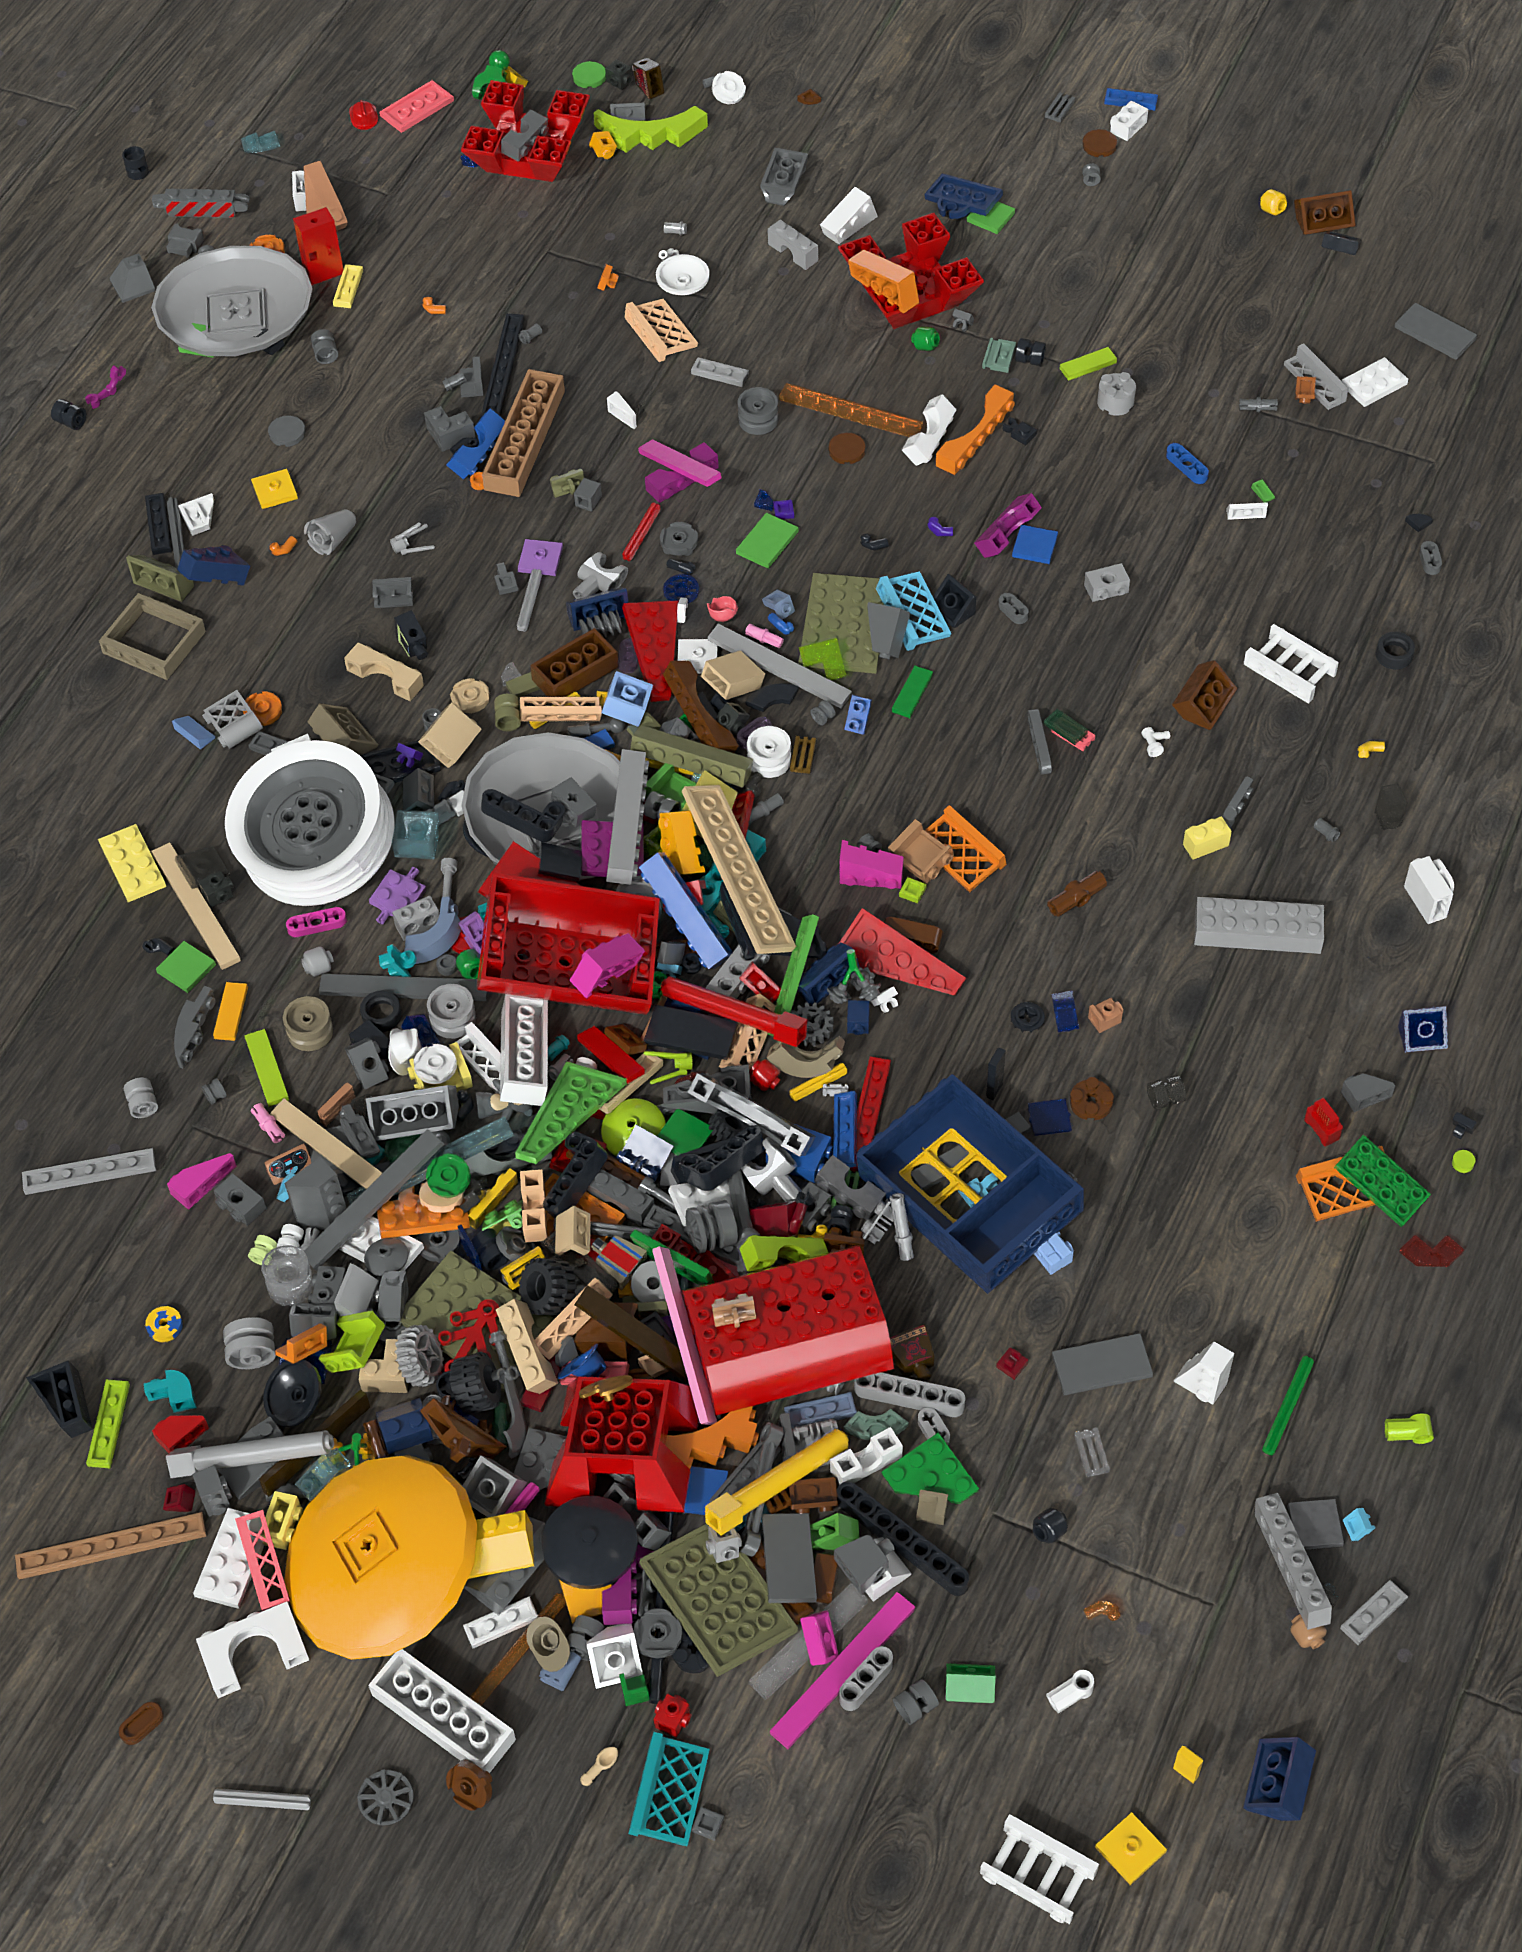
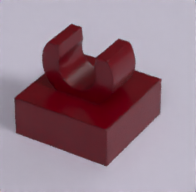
(1012, 1363)

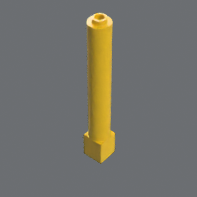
(729, 1509)

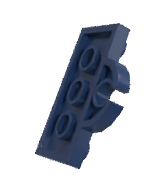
(962, 196)

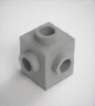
(725, 1546)

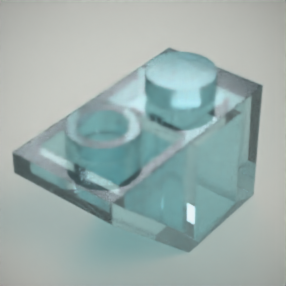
(322, 1473)

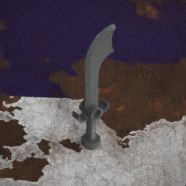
(506, 1374)

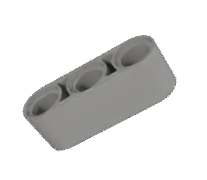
(864, 1689)

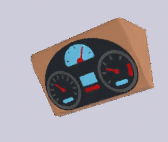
(290, 1161)

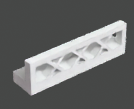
(486, 1050)

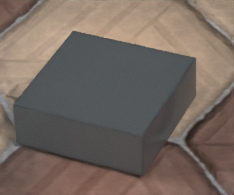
(707, 1823)

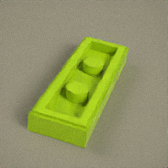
(1088, 363)

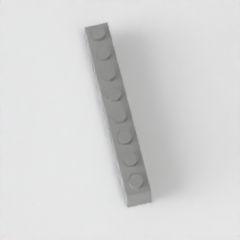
(626, 817)

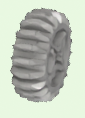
(419, 1355)

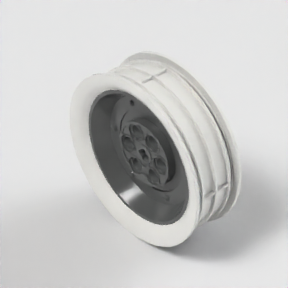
(343, 853)

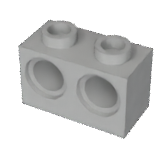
(416, 917)

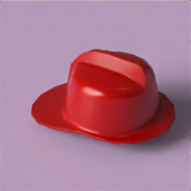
(363, 115)

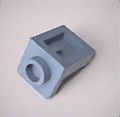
(780, 603)

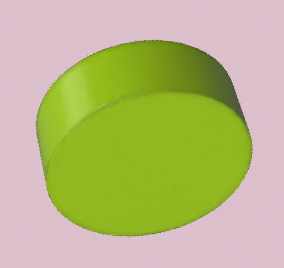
(1463, 1161)

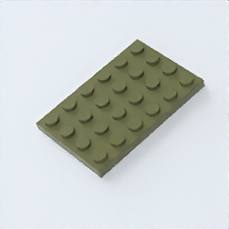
(840, 611)
(461, 1287)
(717, 1603)

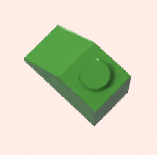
(833, 1532)

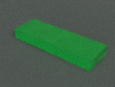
(912, 691)

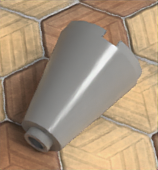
(329, 530)

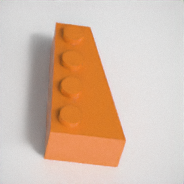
(885, 279)

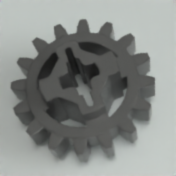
(816, 1019)

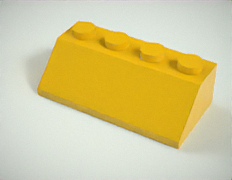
(503, 1544)

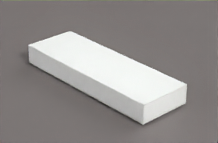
(493, 1626)

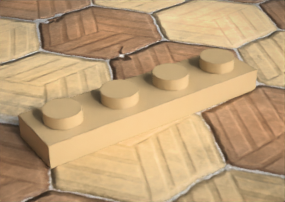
(651, 1065)

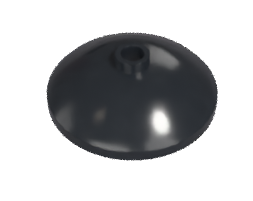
(292, 1393)

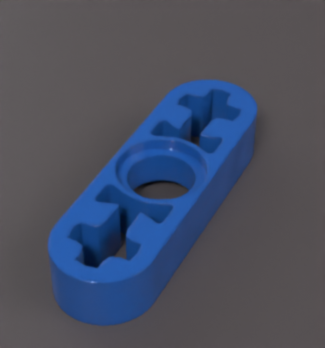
(1181, 455)

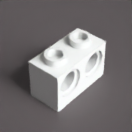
(1129, 120)

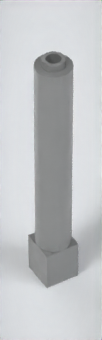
(193, 1459)

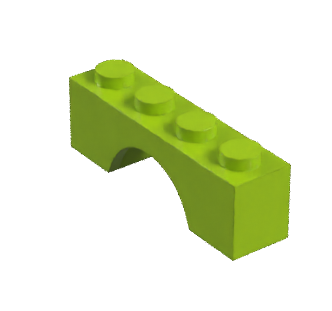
(762, 1251)

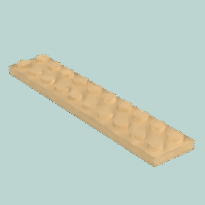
(738, 869)

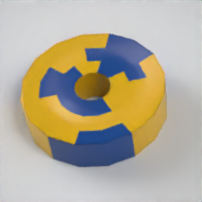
(159, 1316)

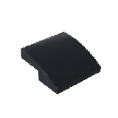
(560, 862)

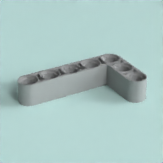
(917, 1401)

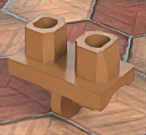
(733, 1311)

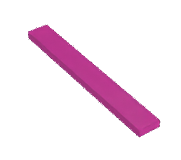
(828, 1685)

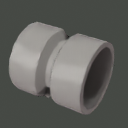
(140, 1097)

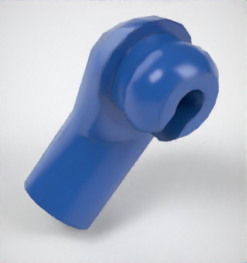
(783, 627)

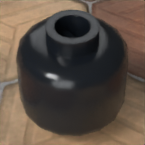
(1050, 1525)

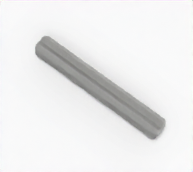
(529, 600)
(262, 1799)

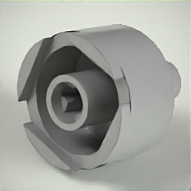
(1116, 393)

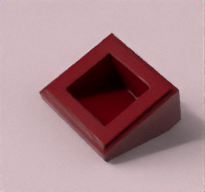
(179, 1498)

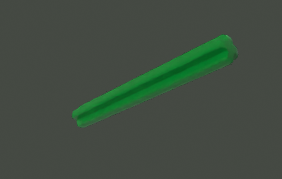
(1288, 1405)

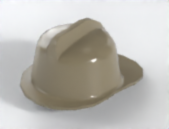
(548, 1643)

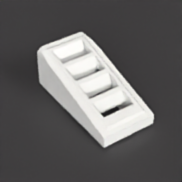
(619, 408)

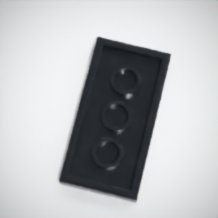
(385, 762)
(691, 1032)

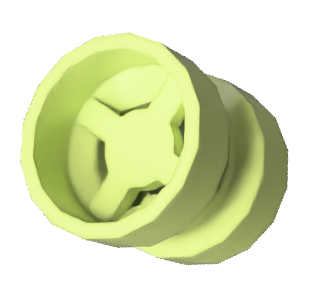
(263, 1246)

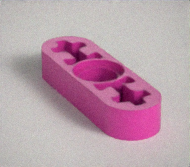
(323, 926)

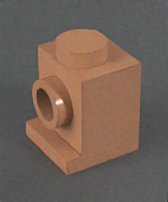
(1105, 1014)

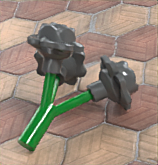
(861, 979)

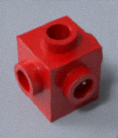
(672, 1715)

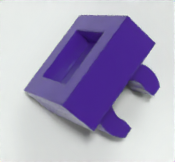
(408, 753)

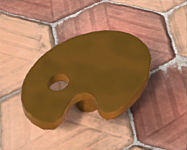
(606, 1387)

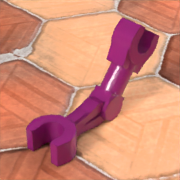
(116, 375)

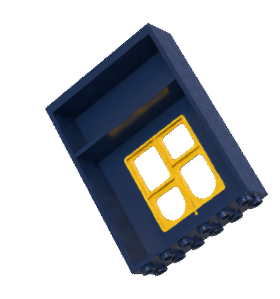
(1003, 1225)

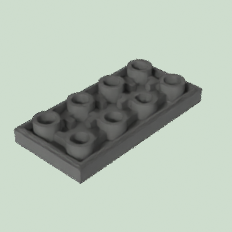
(1435, 331)
(1102, 1364)
(788, 1558)

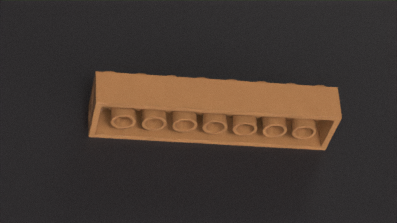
(523, 433)

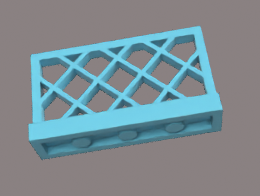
(890, 598)

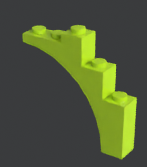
(652, 133)

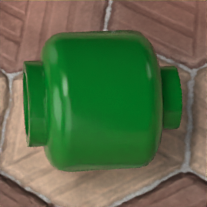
(925, 338)
(468, 963)

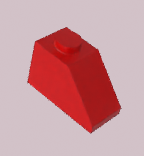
(179, 1431)

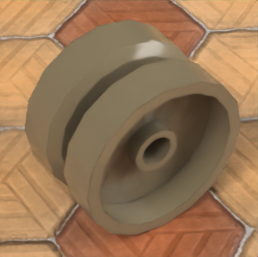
(308, 1023)

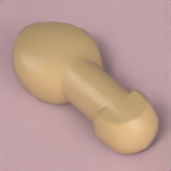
(604, 1761)

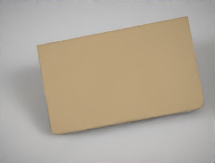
(573, 1231)

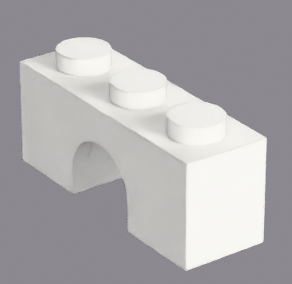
(880, 1452)

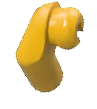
(1370, 746)

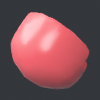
(722, 608)

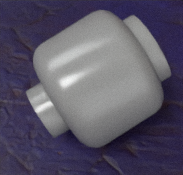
(317, 961)

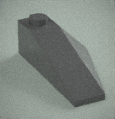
(732, 1076)

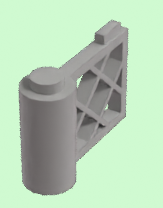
(239, 727)

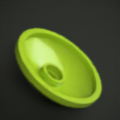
(615, 1124)

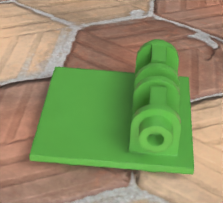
(512, 1212)

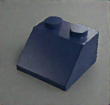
(404, 1426)

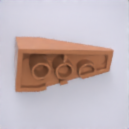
(321, 194)

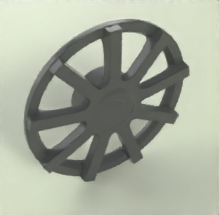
(385, 1797)

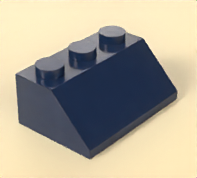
(596, 605)
(824, 974)
(1280, 1778)

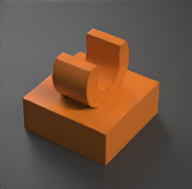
(607, 278)

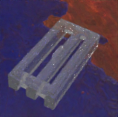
(1087, 1435)

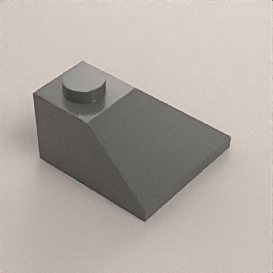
(131, 278)

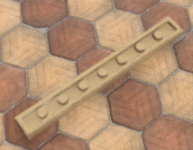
(196, 908)
(325, 1144)

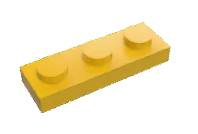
(493, 1197)

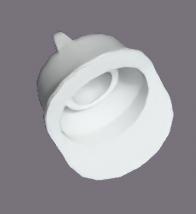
(402, 1047)

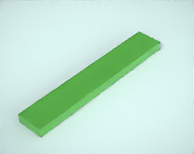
(796, 965)

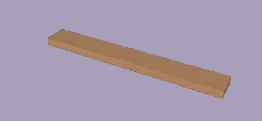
(110, 1545)

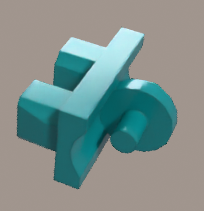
(397, 962)

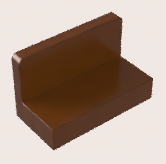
(825, 1577)

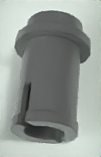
(526, 335)
(454, 381)
(1330, 832)

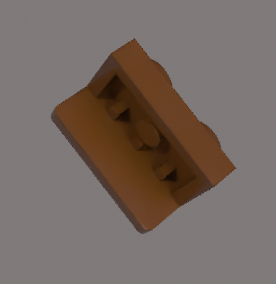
(813, 1494)

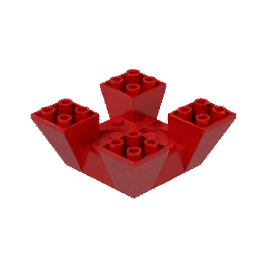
(505, 109)
(937, 286)
(624, 1439)

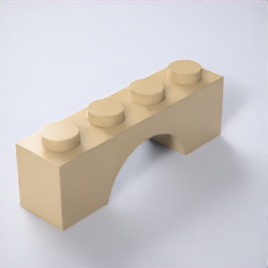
(365, 661)
(533, 1366)

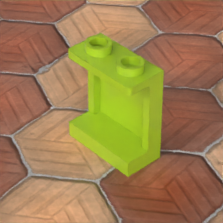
(357, 1342)

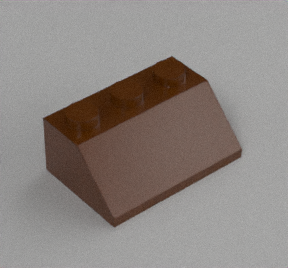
(1325, 212)
(1205, 695)

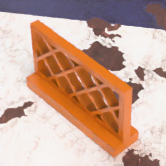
(976, 841)
(1325, 1170)

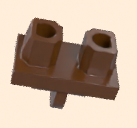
(835, 1241)

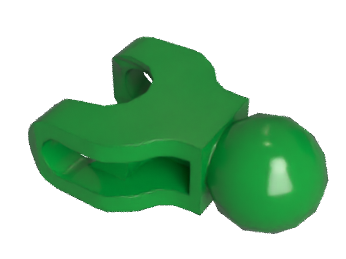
(495, 71)

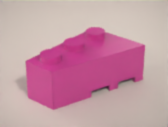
(870, 868)
(606, 961)

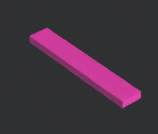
(680, 463)

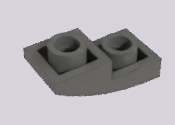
(671, 953)

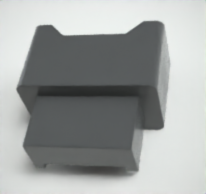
(184, 241)

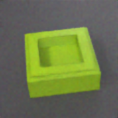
(912, 890)

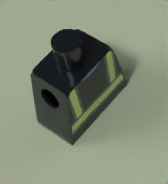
(411, 635)

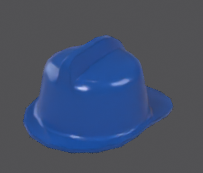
(586, 1365)

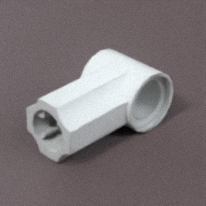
(1069, 1692)

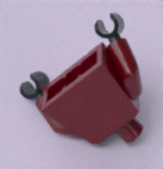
(780, 1218)

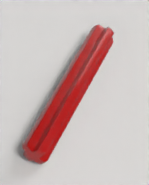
(641, 531)

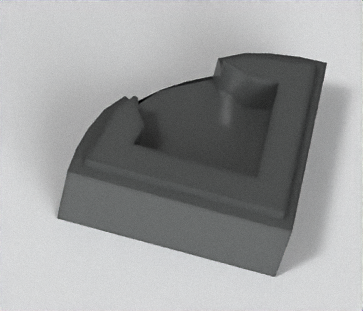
(567, 1352)

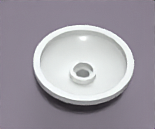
(682, 274)

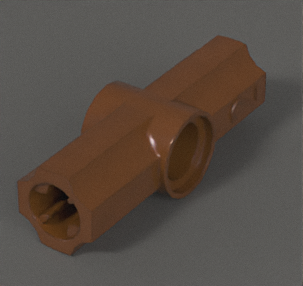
(1077, 893)

